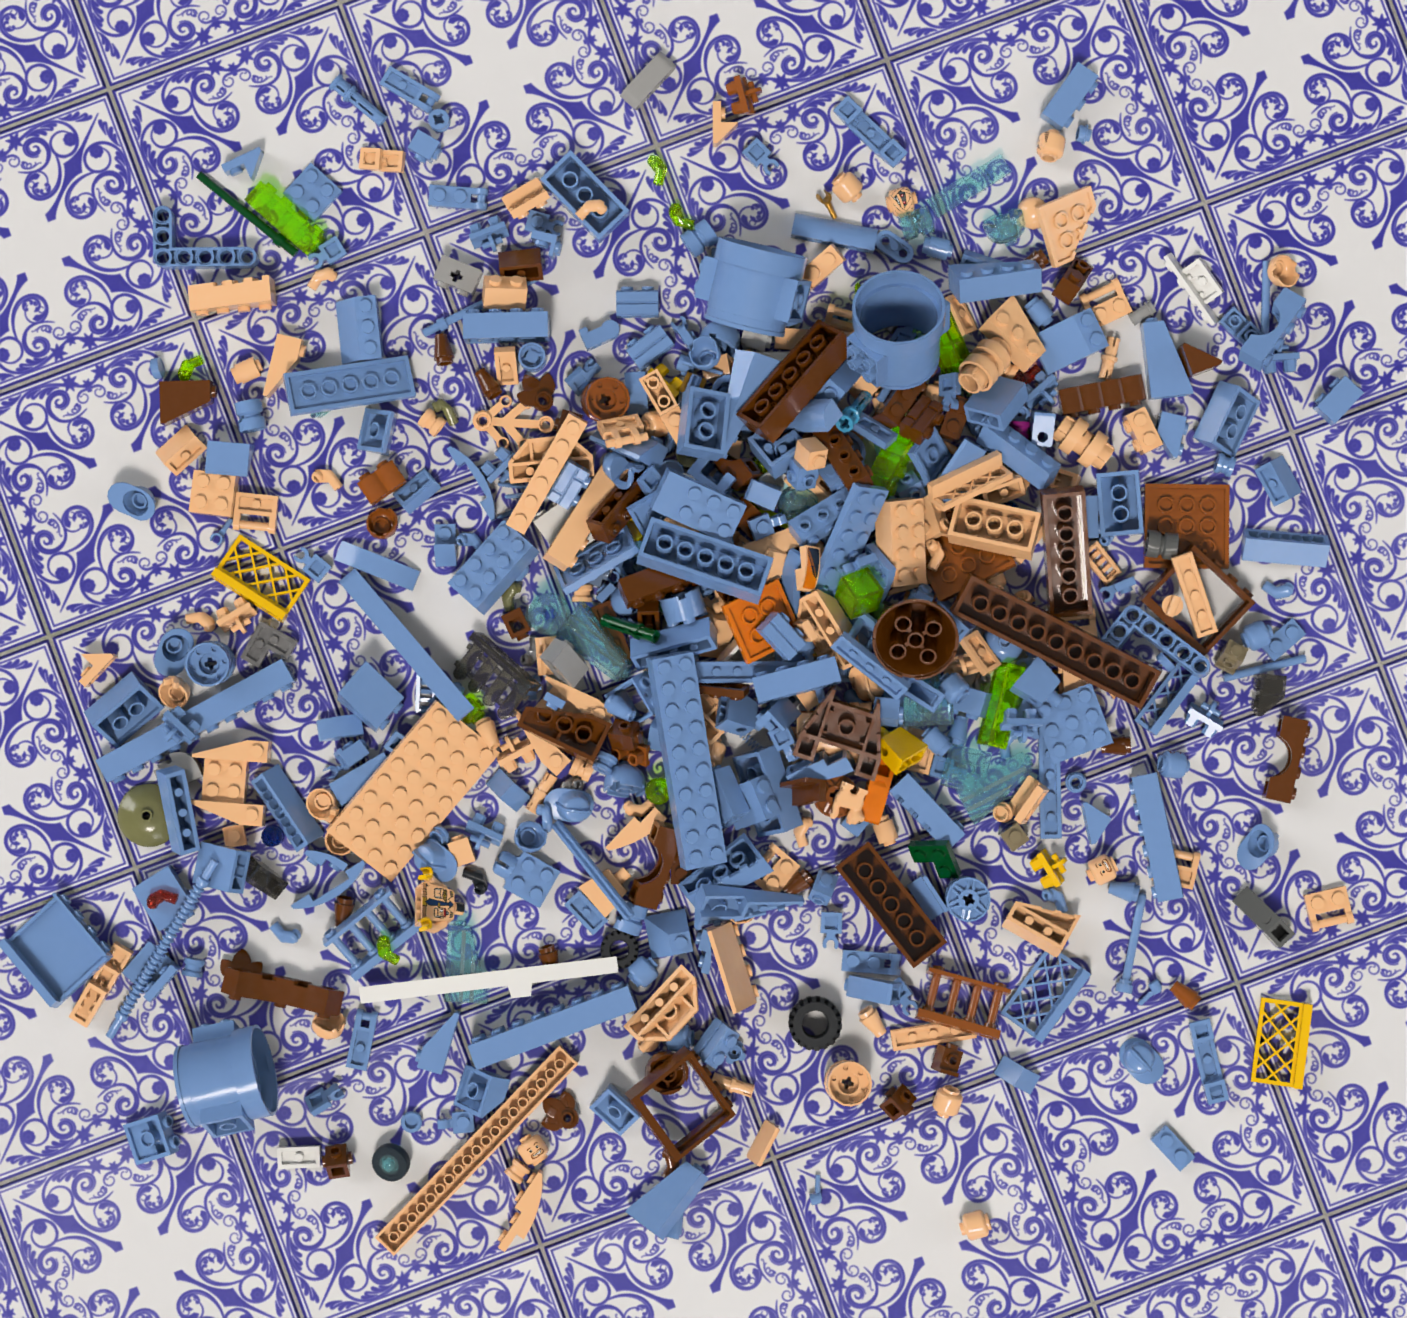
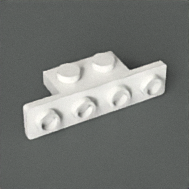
(1199, 284)

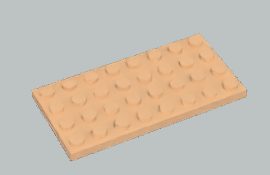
(412, 791)

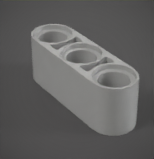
(648, 81)

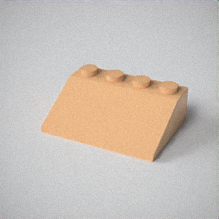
(732, 967)

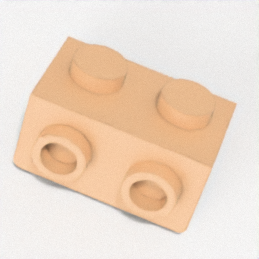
(525, 198)
(935, 521)

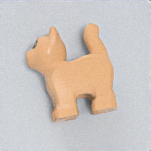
(854, 802)

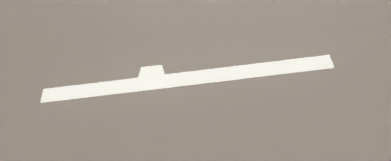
(518, 980)

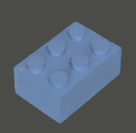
(703, 423)

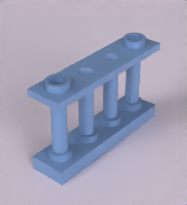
(865, 660)
(361, 966)

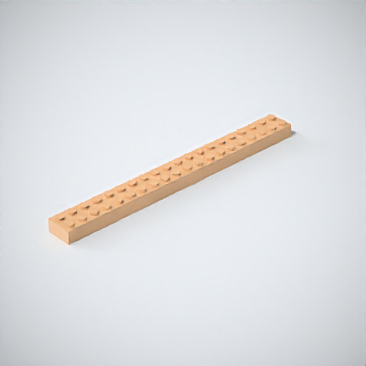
(476, 1150)

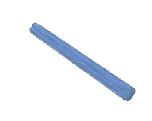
(591, 868)

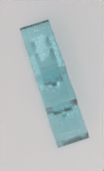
(969, 186)

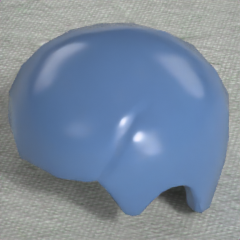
(705, 353)
(619, 606)
(530, 836)

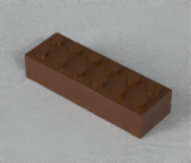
(795, 381)
(1066, 551)
(890, 904)

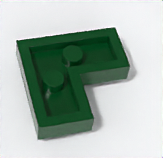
(939, 853)

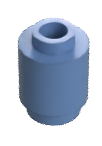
(937, 247)
(1039, 312)
(936, 741)

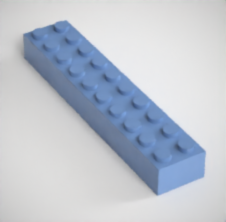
(686, 760)

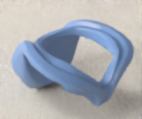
(615, 464)

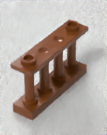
(968, 1023)

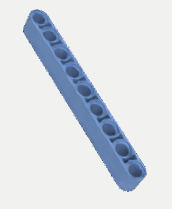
(406, 645)

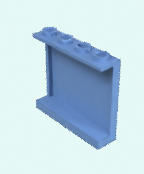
(57, 950)

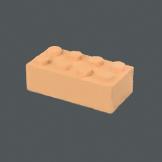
(995, 528)
(902, 539)

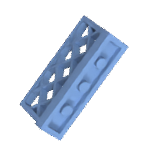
(1060, 1005)

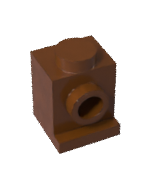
(516, 616)
(947, 1059)

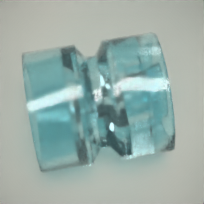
(916, 223)

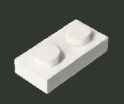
(299, 1157)

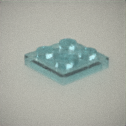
(966, 769)

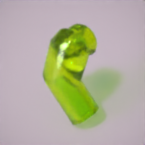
(659, 168)
(677, 217)
(187, 367)
(384, 950)

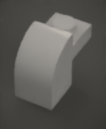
(184, 760)

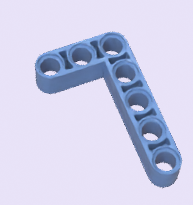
(196, 253)
(1155, 638)

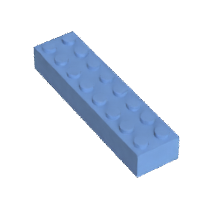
(553, 1025)

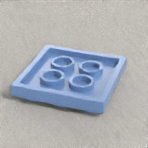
(1074, 724)

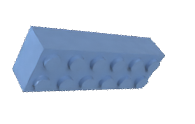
(704, 560)

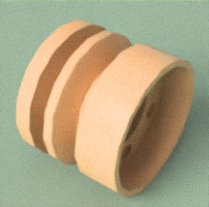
(854, 1093)

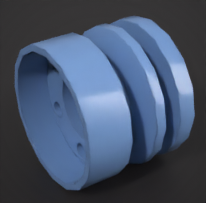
(199, 669)
(963, 887)

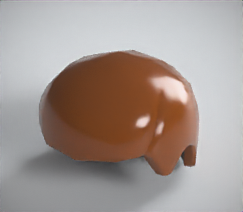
(382, 523)

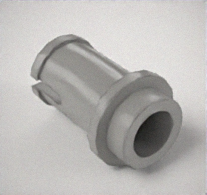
(1142, 313)

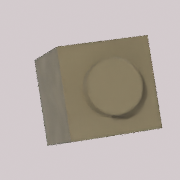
(1013, 836)

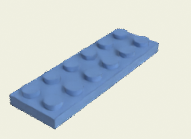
(349, 385)
(849, 533)

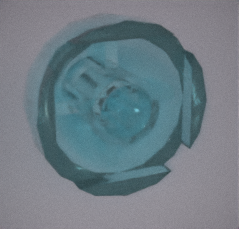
(1005, 227)
(795, 502)

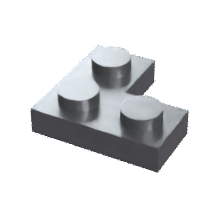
(266, 639)

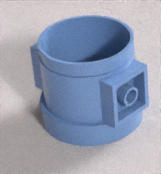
(753, 286)
(897, 300)
(225, 1078)

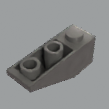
(1263, 917)

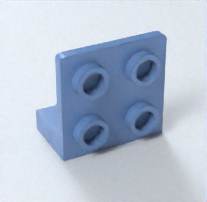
(160, 979)

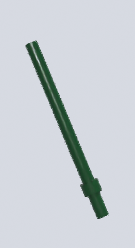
(278, 239)

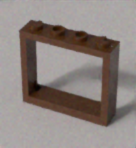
(1225, 626)
(703, 1130)

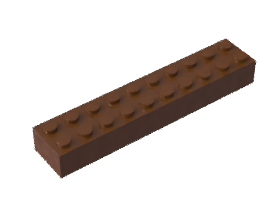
(1055, 640)

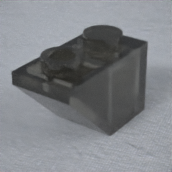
(1269, 691)
(264, 878)

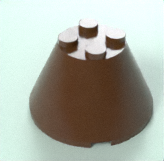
(915, 639)

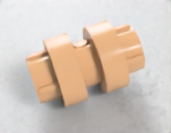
(984, 365)
(1075, 437)

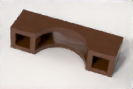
(742, 469)
(1292, 733)
(648, 889)

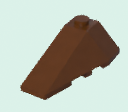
(569, 731)

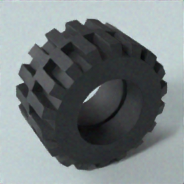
(819, 1041)

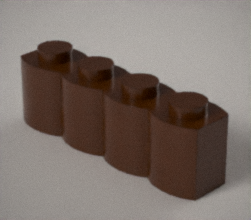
(1100, 395)

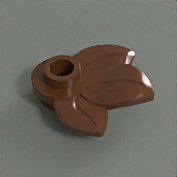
(535, 390)
(242, 961)
(557, 1111)

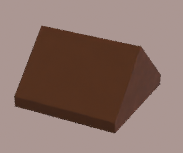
(1196, 360)

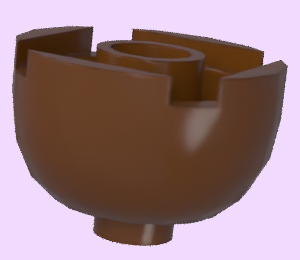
(674, 1081)

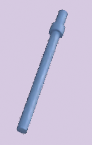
(443, 323)

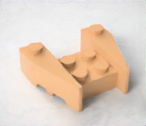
(576, 702)
(227, 780)

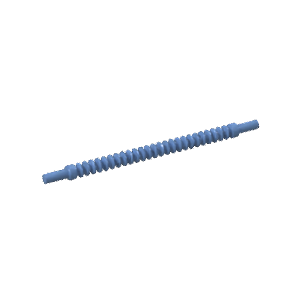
(201, 882)

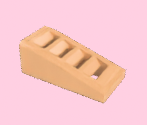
(1094, 544)

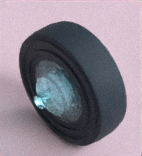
(391, 1162)

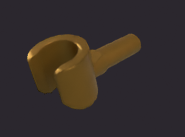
(826, 201)

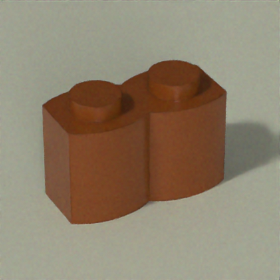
(381, 482)

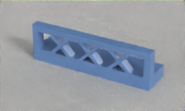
(1173, 703)

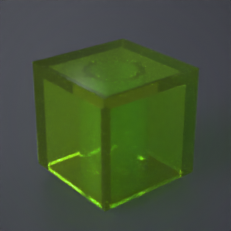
(859, 593)

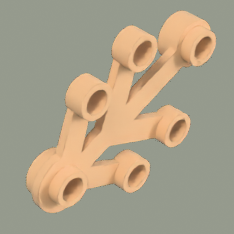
(508, 422)

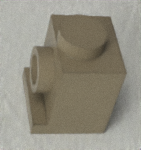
(1231, 656)

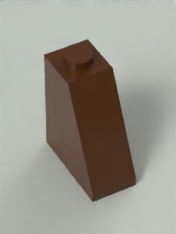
(184, 398)

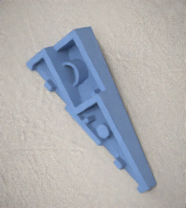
(747, 375)
(724, 903)

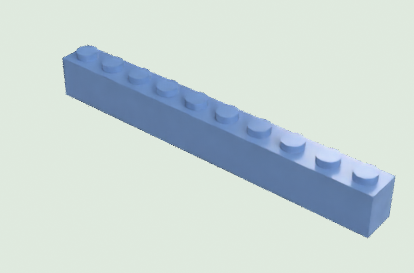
(207, 714)

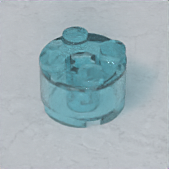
(537, 614)

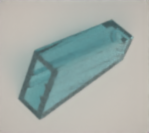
(596, 643)
(999, 783)
(462, 960)

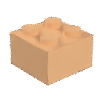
(213, 494)

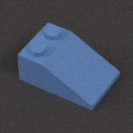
(1071, 341)

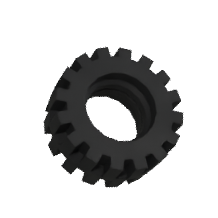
(628, 939)

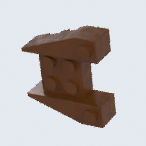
(845, 728)

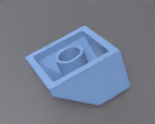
(668, 933)
(480, 1091)

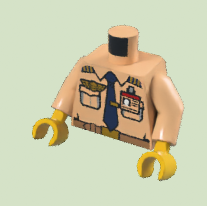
(434, 903)

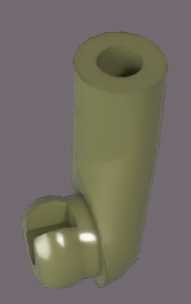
(447, 409)
(508, 595)

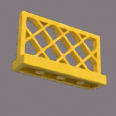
(246, 590)
(1300, 1046)

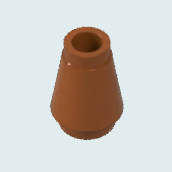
(1185, 995)

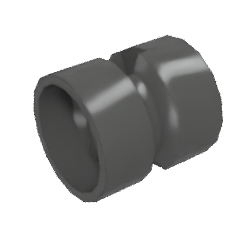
(1159, 544)

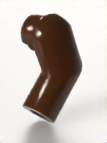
(671, 1164)

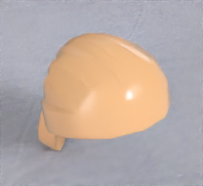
(174, 692)
(322, 804)

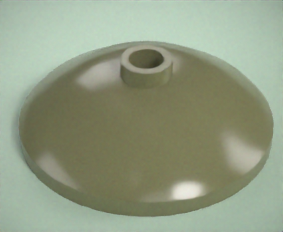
(131, 820)

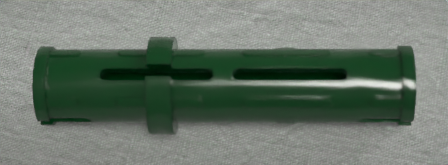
(637, 631)

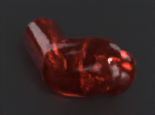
(1028, 376)
(159, 896)

